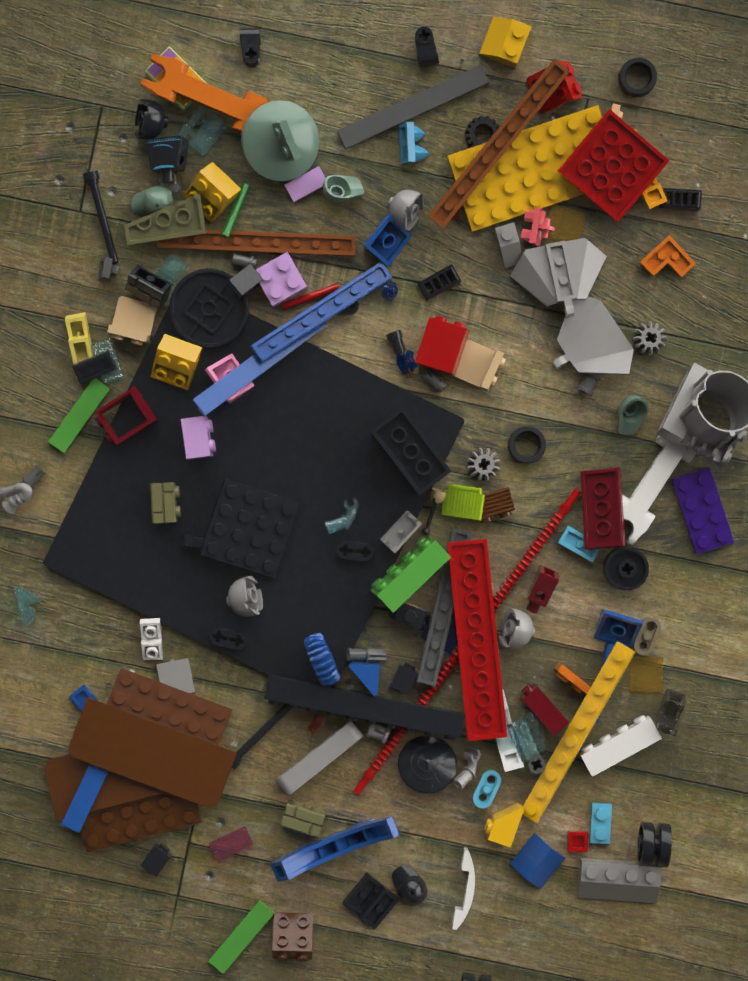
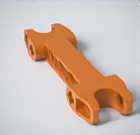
(178, 83)

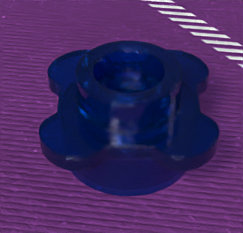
(390, 290)
(401, 361)

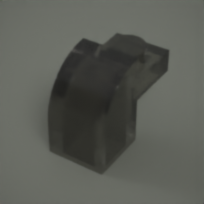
(670, 712)

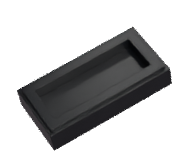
(94, 367)

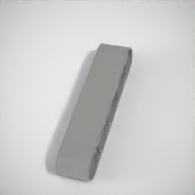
(319, 758)

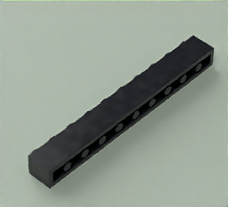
(364, 706)

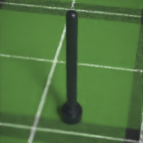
(91, 179)
(259, 734)

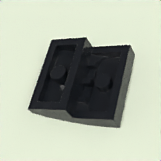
(370, 900)

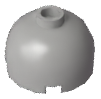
(404, 208)
(244, 597)
(516, 628)

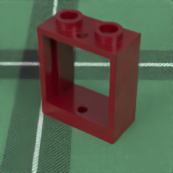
(142, 404)
(543, 708)

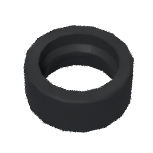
(652, 77)
(527, 459)

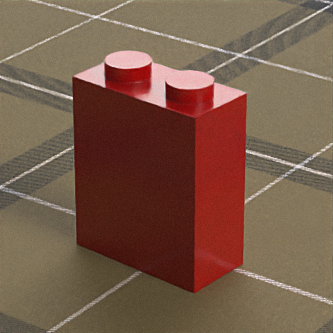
(442, 345)

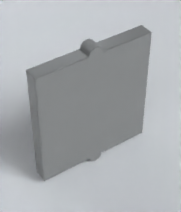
(176, 674)

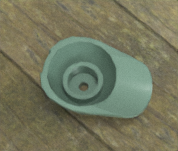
(342, 188)
(145, 201)
(631, 414)

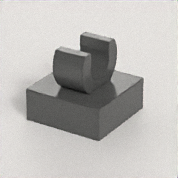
(106, 268)

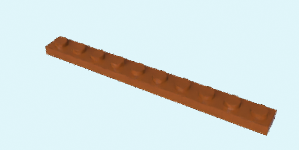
(498, 143)
(265, 243)

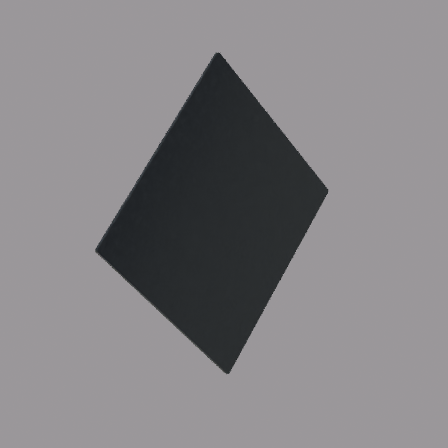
(289, 435)

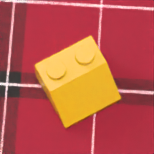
(505, 41)
(504, 824)

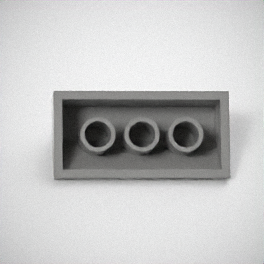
(618, 880)

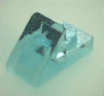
(172, 269)
(24, 598)

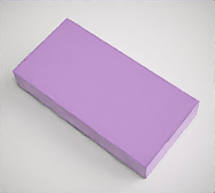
(305, 184)

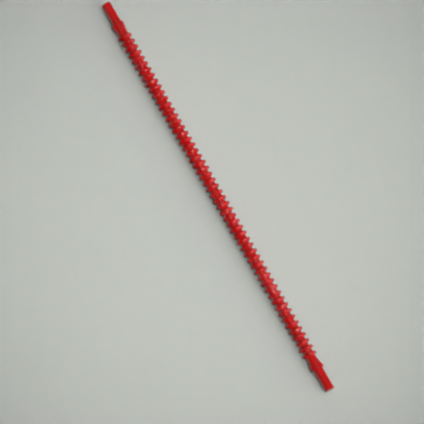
(564, 508)

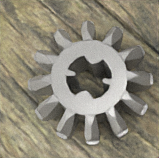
(651, 331)
(489, 468)

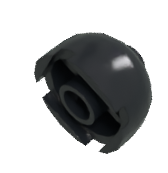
(150, 119)

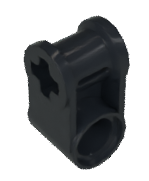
(250, 43)
(426, 50)

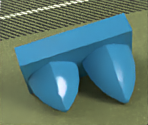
(408, 150)

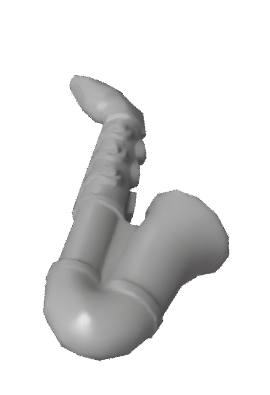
(15, 496)

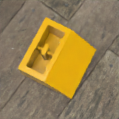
(215, 189)
(175, 361)

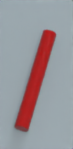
(310, 296)

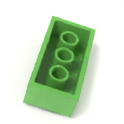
(410, 573)

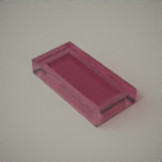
(231, 843)

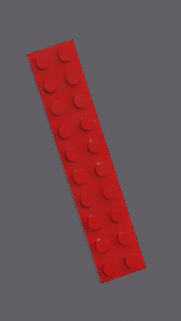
(477, 640)

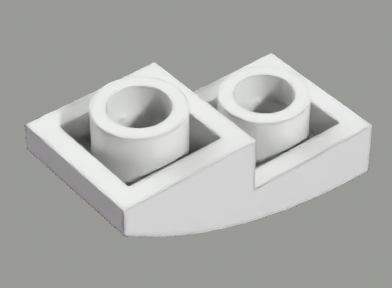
(151, 639)

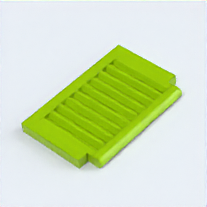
(463, 502)

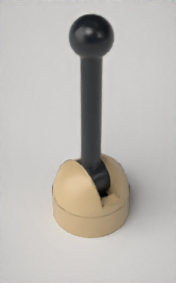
(436, 496)

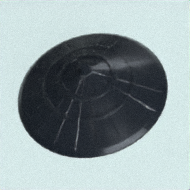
(427, 764)

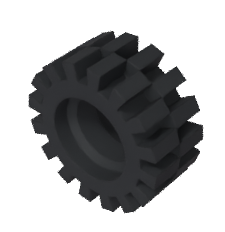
(477, 123)

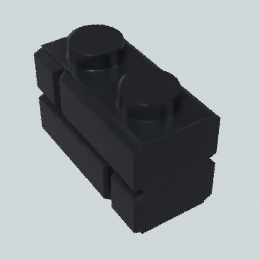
(148, 286)

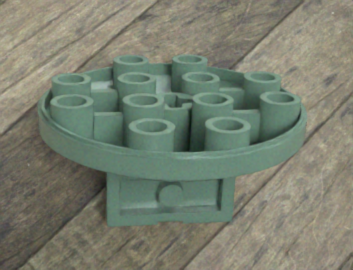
(280, 140)

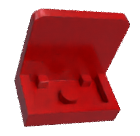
(567, 91)

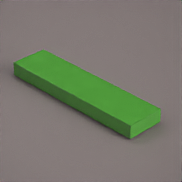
(79, 415)
(241, 936)

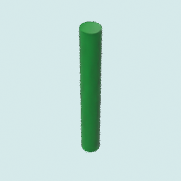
(235, 210)

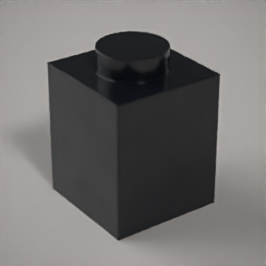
(404, 678)
(156, 859)

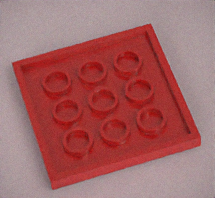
(613, 165)

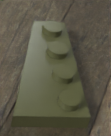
(175, 221)

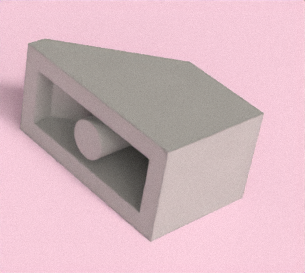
(508, 244)

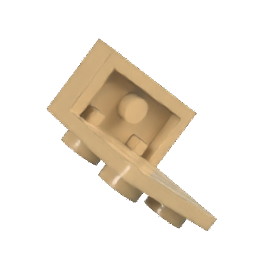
(133, 320)
(479, 365)

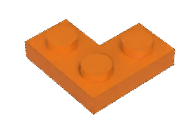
(668, 253)
(567, 675)

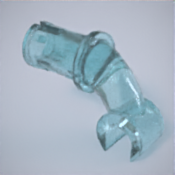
(345, 521)

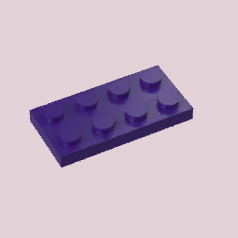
(702, 510)

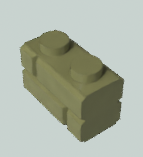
(164, 502)
(303, 819)

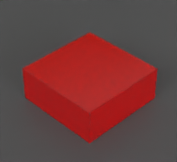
(577, 841)

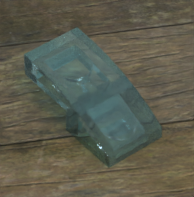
(103, 346)

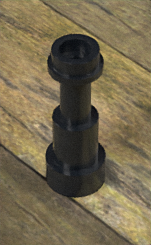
(398, 345)

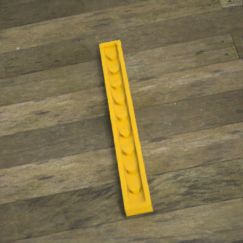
(577, 731)

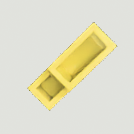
(79, 337)

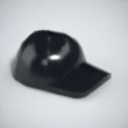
(408, 880)

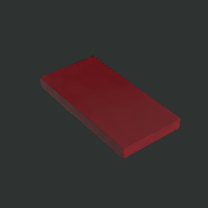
(602, 509)

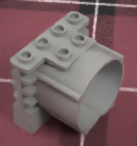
(688, 426)

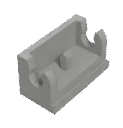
(401, 531)

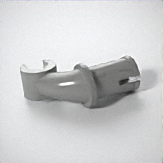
(468, 771)

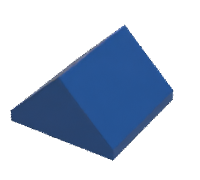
(387, 241)
(617, 628)
(367, 673)
(537, 861)

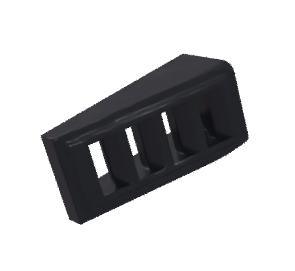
(688, 207)
(454, 274)

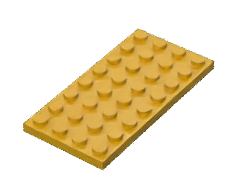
(526, 171)

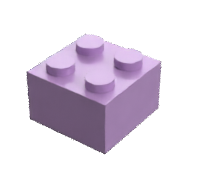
(281, 280)
(197, 437)

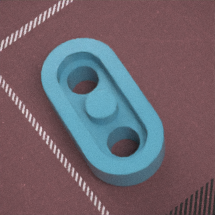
(486, 788)

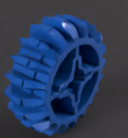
(321, 659)

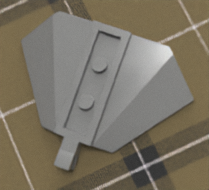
(559, 272)
(593, 340)

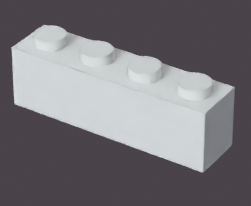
(620, 745)

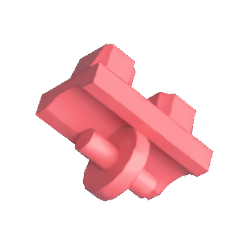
(540, 226)

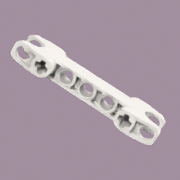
(636, 508)

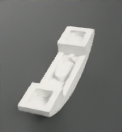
(507, 749)
(461, 912)

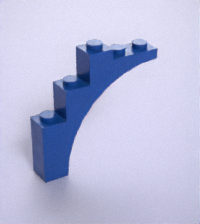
(334, 845)

